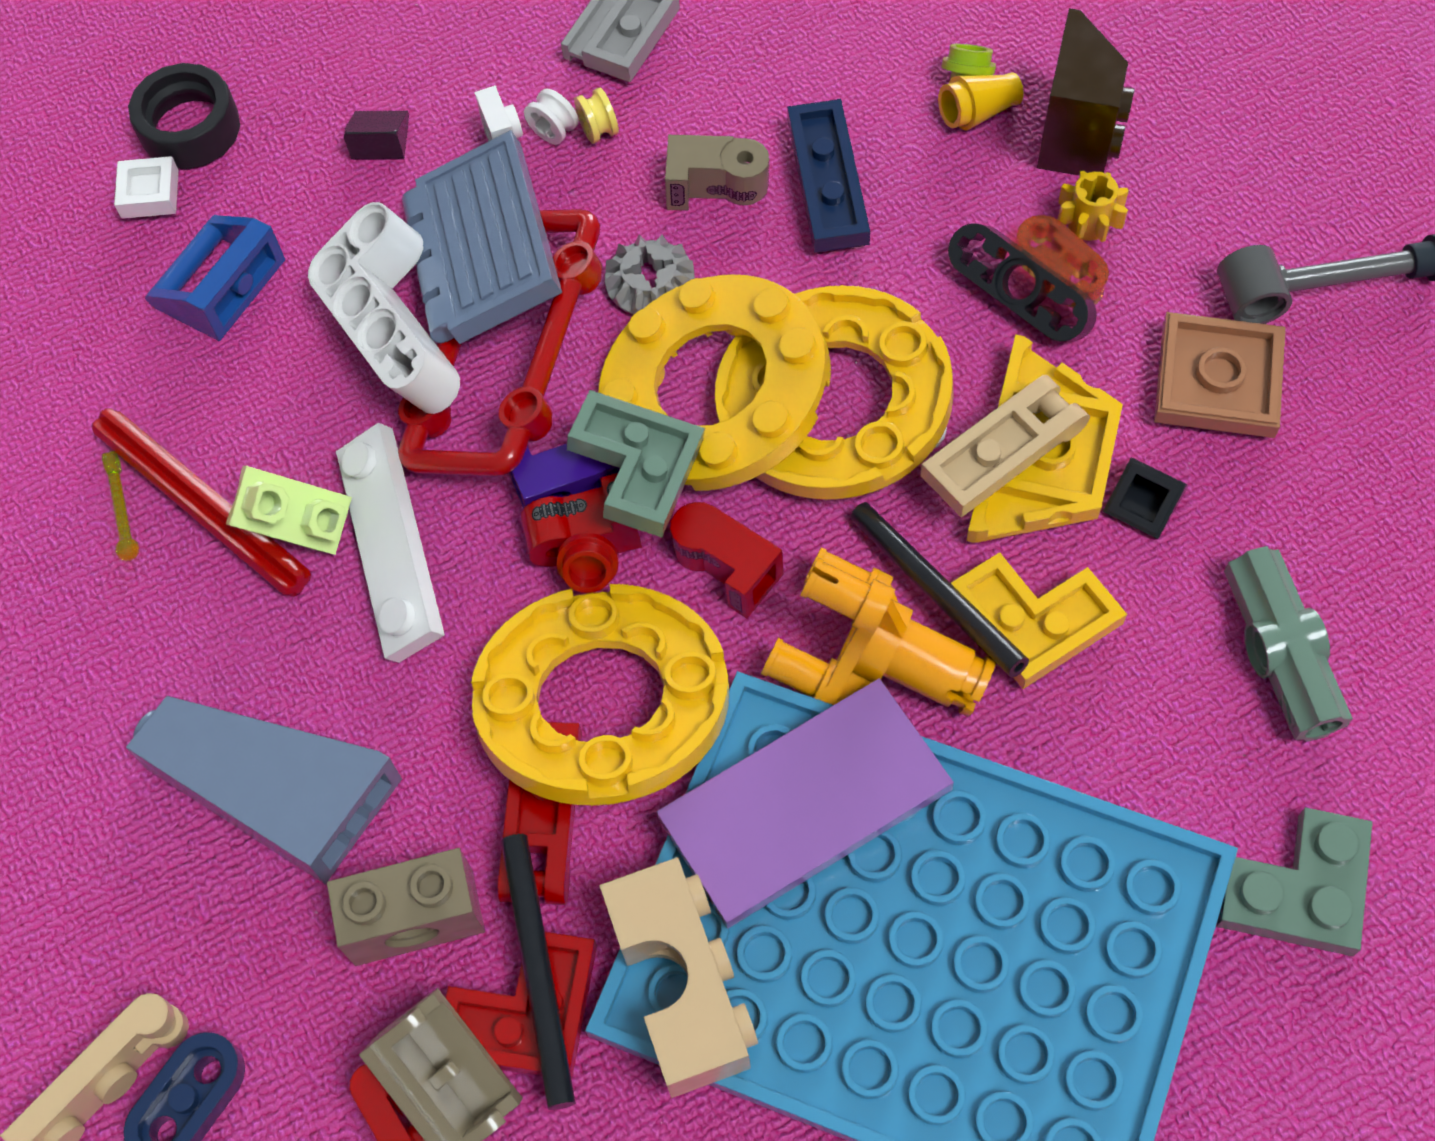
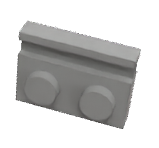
(618, 34)

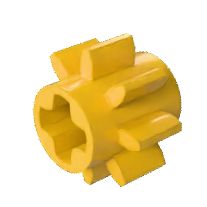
(1093, 205)

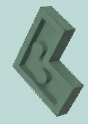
(650, 451)
(1318, 899)

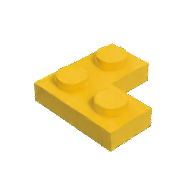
(1047, 627)

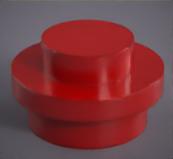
(587, 562)

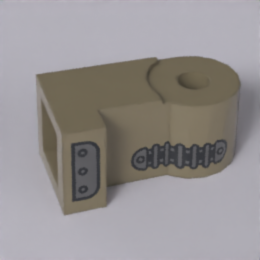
(715, 169)

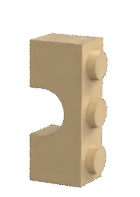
(701, 1033)

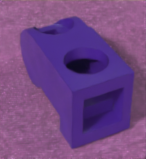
(557, 474)

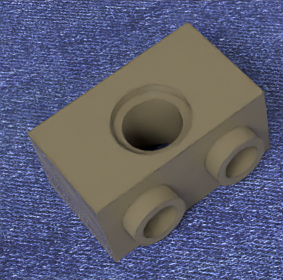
(405, 907)

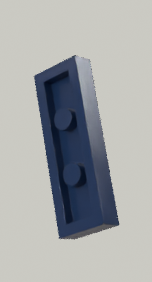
(828, 176)

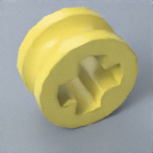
(596, 115)

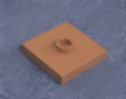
(1220, 375)

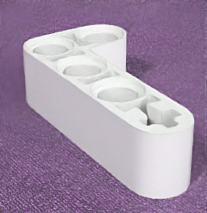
(356, 283)

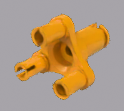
(878, 645)

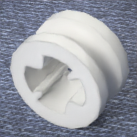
(551, 116)

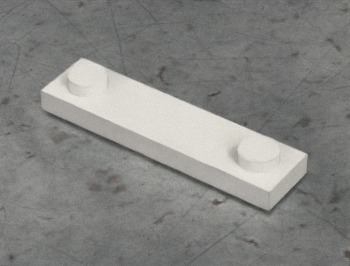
(389, 544)

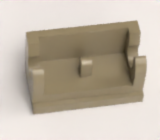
(440, 1073)

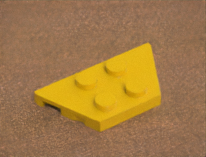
(1069, 479)

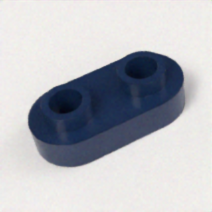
(181, 1095)

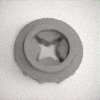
(629, 287)

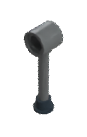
(1261, 287)

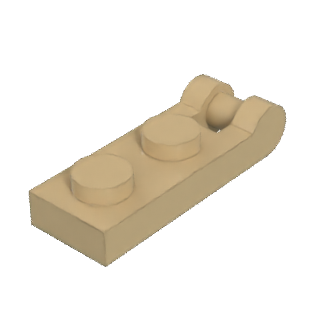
(1002, 445)
(101, 1071)

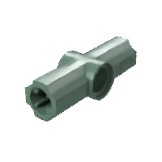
(1287, 644)

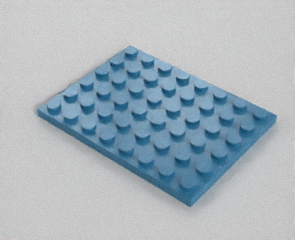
(967, 972)

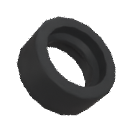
(179, 85)

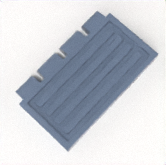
(480, 241)

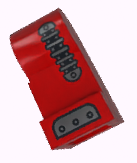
(554, 519)
(727, 551)

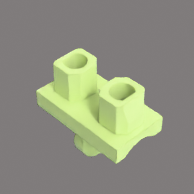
(289, 510)

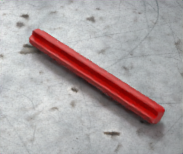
(199, 501)

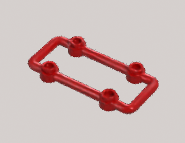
(524, 409)

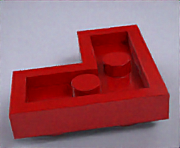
(505, 1021)

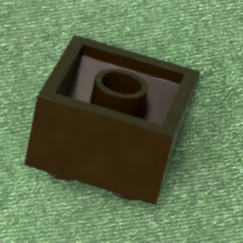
(1085, 101)

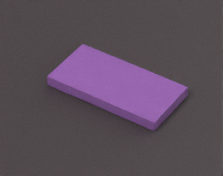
(804, 802)

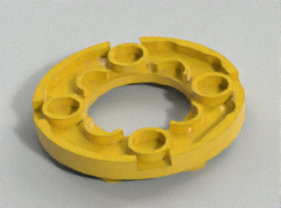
(741, 306)
(882, 449)
(606, 767)

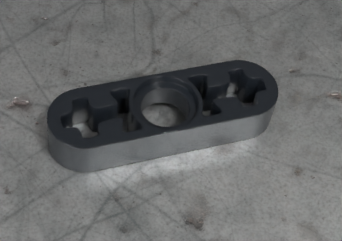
(980, 271)

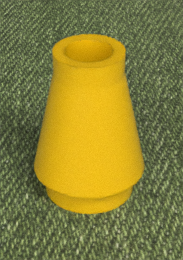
(977, 98)

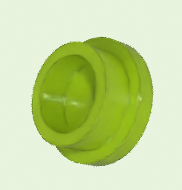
(969, 60)

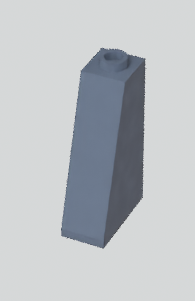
(273, 782)

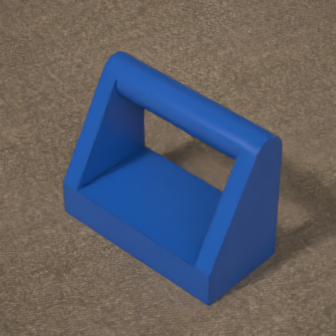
(231, 281)

